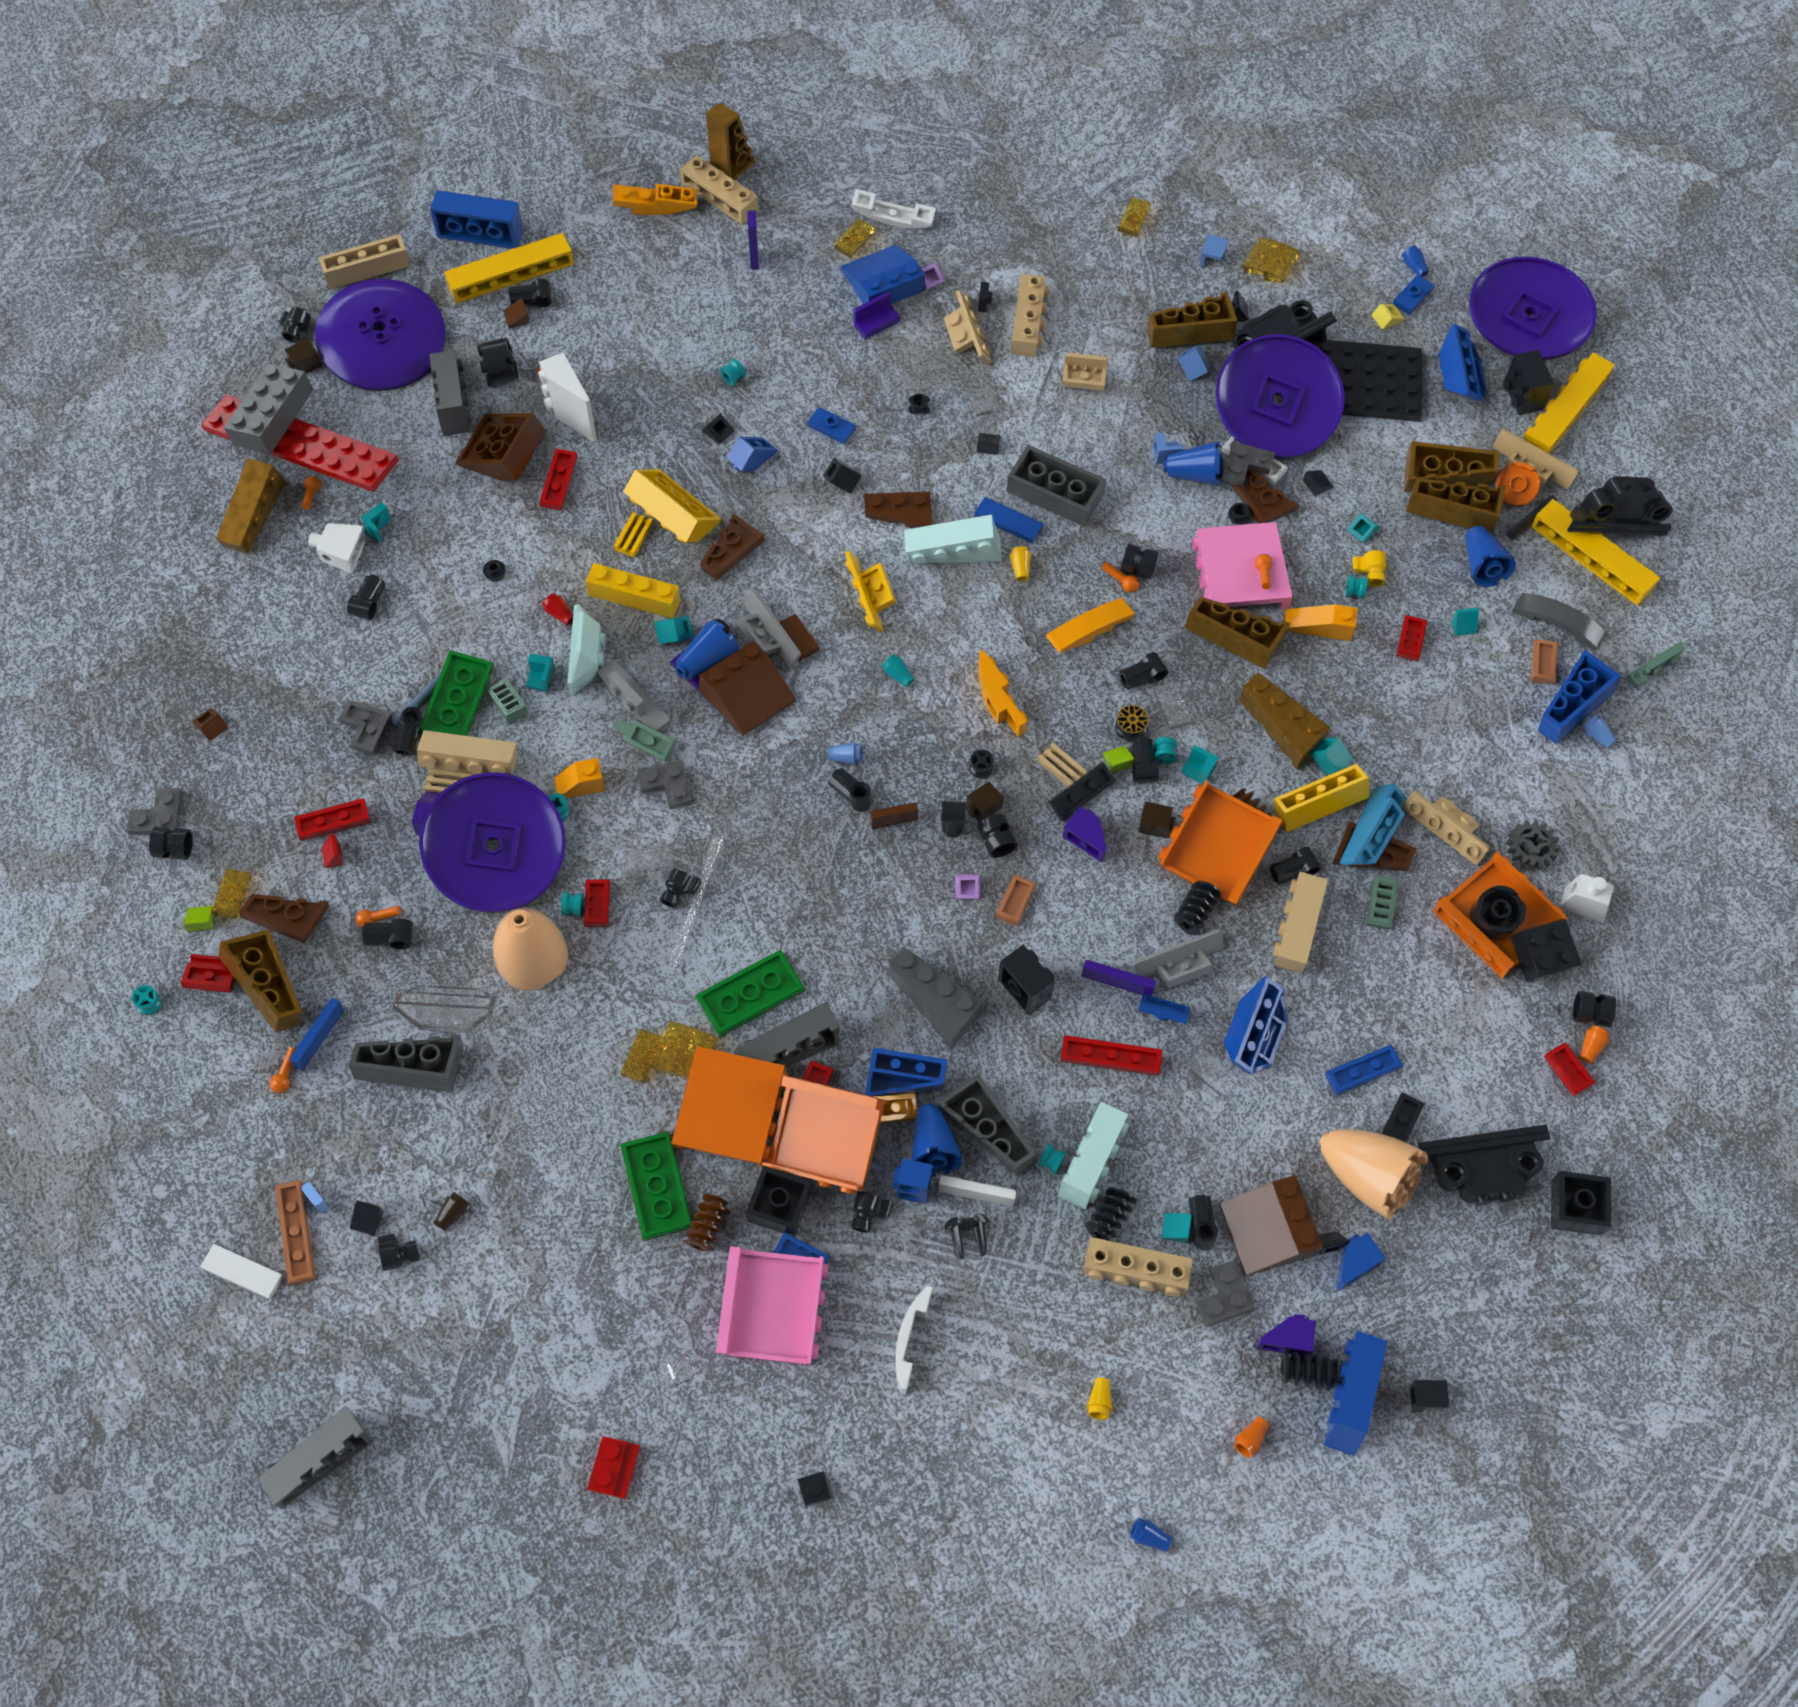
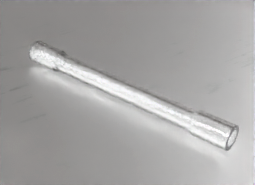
(679, 946)

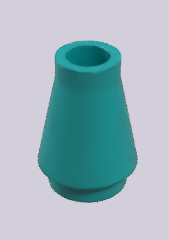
(897, 670)

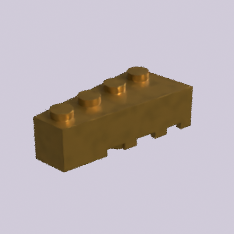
(727, 141)
(1193, 323)
(1449, 464)
(1457, 503)
(250, 505)
(1237, 630)
(1284, 719)
(262, 976)

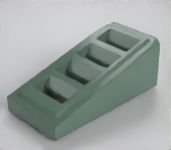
(514, 713)
(1384, 887)

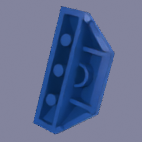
(1462, 365)
(1257, 1027)

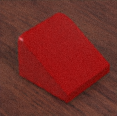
(332, 852)

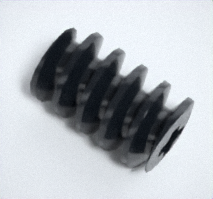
(1196, 907)
(1109, 1212)
(1308, 1370)

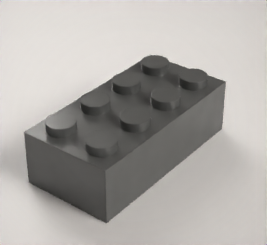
(269, 408)
(1056, 485)

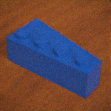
(1580, 694)
(1355, 1393)

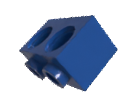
(912, 1180)

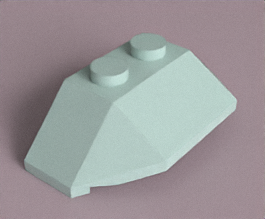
(585, 650)

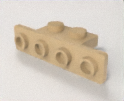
(964, 329)
(1544, 463)
(1448, 824)

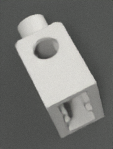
(339, 545)
(1587, 897)

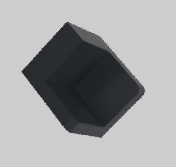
(842, 475)
(1428, 1394)

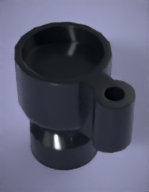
(294, 323)
(678, 884)
(866, 1207)
(394, 1255)

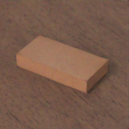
(1544, 661)
(1015, 900)

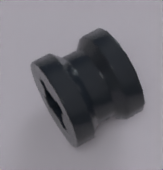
(978, 758)

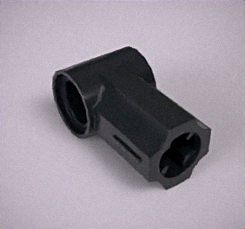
(538, 293)
(365, 602)
(1148, 669)
(407, 733)
(1144, 765)
(850, 789)
(953, 817)
(1289, 868)
(395, 934)
(1202, 1220)

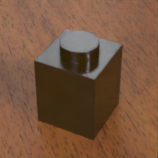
(302, 356)
(984, 802)
(1156, 820)

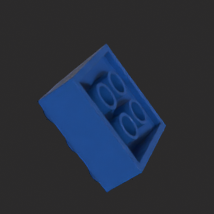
(883, 272)

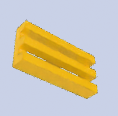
(626, 530)

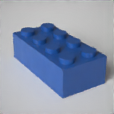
(477, 219)

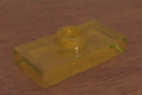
(1134, 217)
(854, 238)
(231, 893)
(641, 1056)

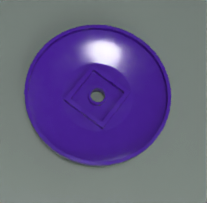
(1554, 294)
(384, 357)
(1287, 369)
(487, 809)

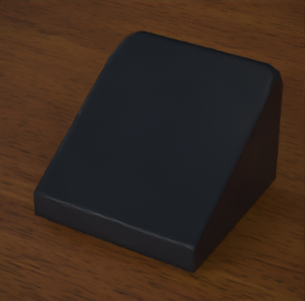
(1240, 307)
(718, 429)
(988, 443)
(1317, 482)
(366, 1217)
(1332, 1242)

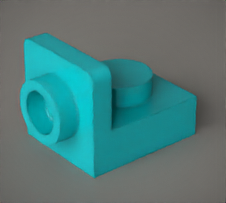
(374, 520)

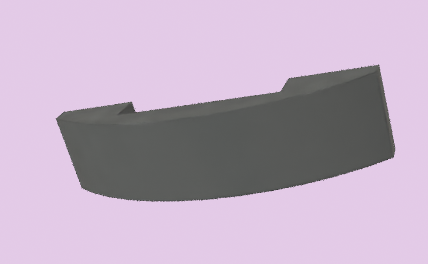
(1560, 615)

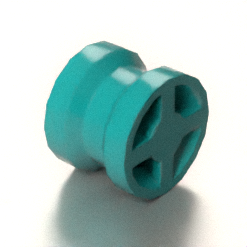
(732, 372)
(1356, 586)
(1165, 750)
(562, 807)
(572, 904)
(146, 994)
(1052, 1158)

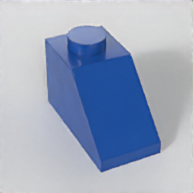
(750, 453)
(1358, 1259)

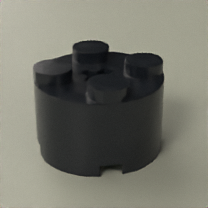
(498, 361)
(1504, 922)

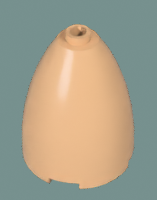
(529, 949)
(1374, 1167)

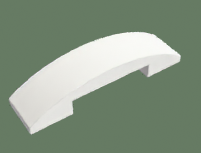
(890, 213)
(919, 1309)

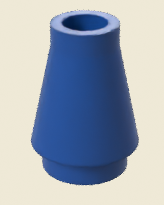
(1415, 261)
(1149, 1535)

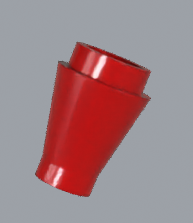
(558, 609)

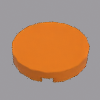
(1521, 484)

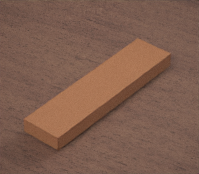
(295, 1233)

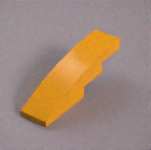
(1090, 624)

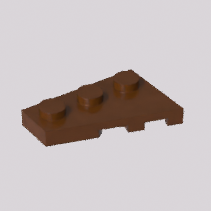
(1262, 500)
(902, 507)
(733, 546)
(1394, 857)
(286, 917)

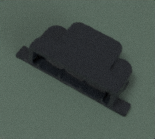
(1293, 321)
(1623, 507)
(1487, 1163)

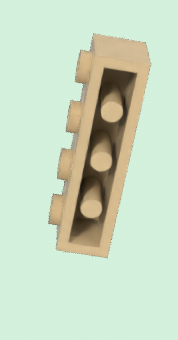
(719, 189)
(364, 261)
(1028, 315)
(466, 753)
(1300, 922)
(1137, 1266)

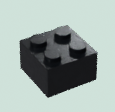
(1528, 382)
(1545, 950)
(1026, 979)
(779, 1201)
(1581, 1203)

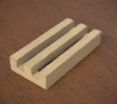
(1048, 753)
(443, 777)

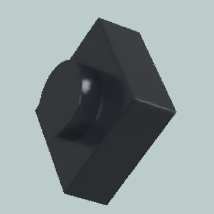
(985, 297)
(814, 1489)

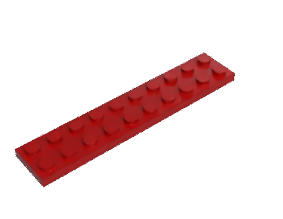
(318, 449)

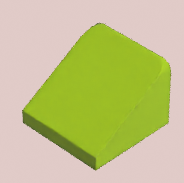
(1118, 759)
(199, 918)

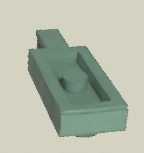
(1655, 665)
(646, 739)

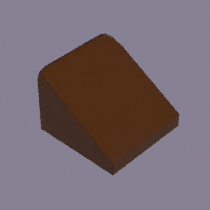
(516, 314)
(210, 724)

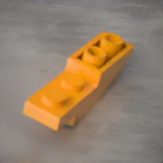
(657, 201)
(995, 693)

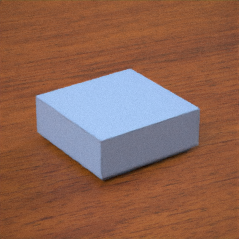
(314, 1197)

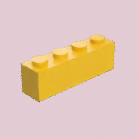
(633, 590)
(1321, 797)

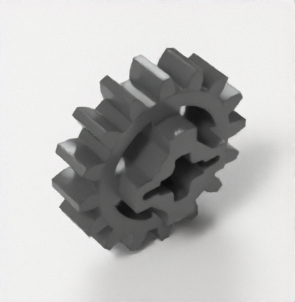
(1535, 844)

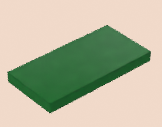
(457, 694)
(750, 993)
(656, 1186)

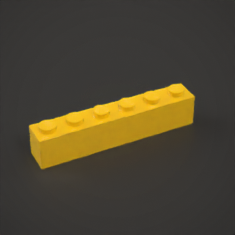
(509, 268)
(1569, 403)
(1596, 554)

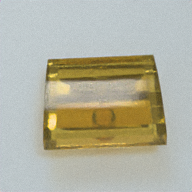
(1271, 259)
(678, 1048)

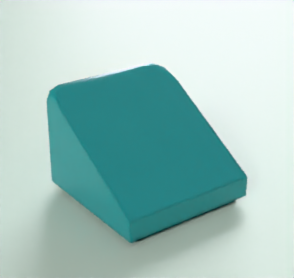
(1363, 528)
(1465, 621)
(1176, 1227)

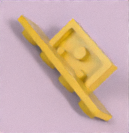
(873, 589)

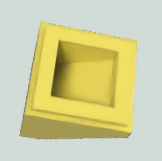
(1387, 315)

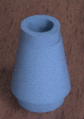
(1599, 731)
(846, 753)

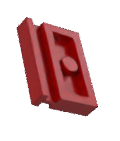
(208, 974)
(613, 1468)

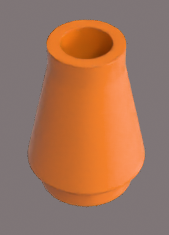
(1594, 1042)
(1250, 1439)

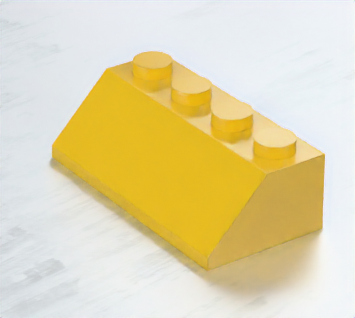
(671, 505)

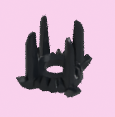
(978, 1223)

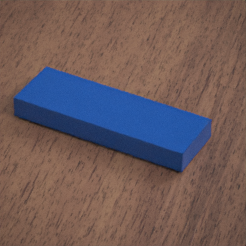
(1010, 520)
(317, 1034)
(1364, 1069)

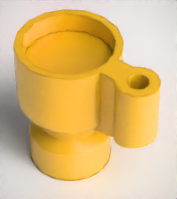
(1374, 564)

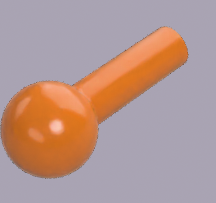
(311, 484)
(1263, 563)
(1129, 583)
(367, 916)
(280, 1082)

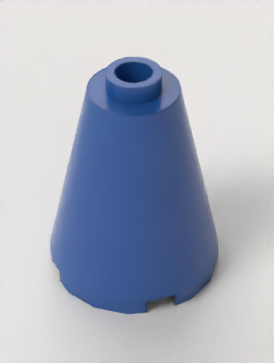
(1197, 464)
(1487, 557)
(706, 650)
(935, 1141)

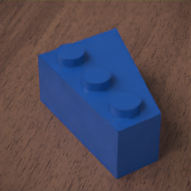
(904, 1073)

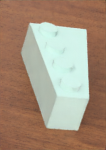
(954, 542)
(1092, 1156)

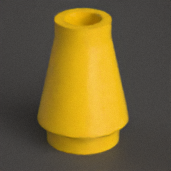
(1020, 560)
(1100, 1403)

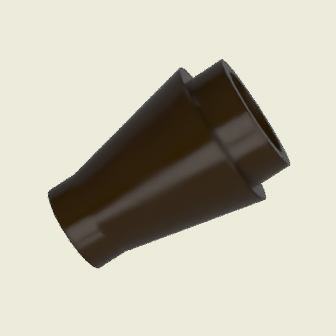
(451, 1211)

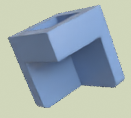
(1214, 248)
(1194, 362)
(1162, 448)

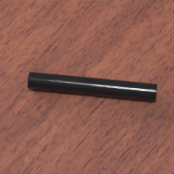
(1526, 521)

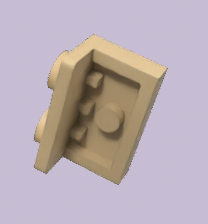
(1084, 371)

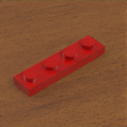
(1111, 1055)

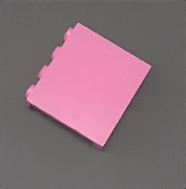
(1228, 565)
(771, 1306)

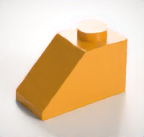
(580, 779)

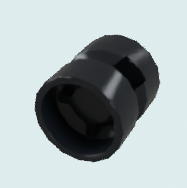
(1147, 562)
(997, 835)
(171, 843)
(1596, 1009)

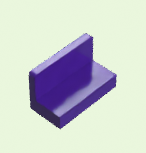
(875, 316)

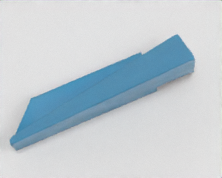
(1375, 826)

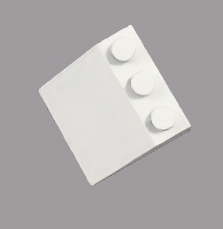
(566, 395)

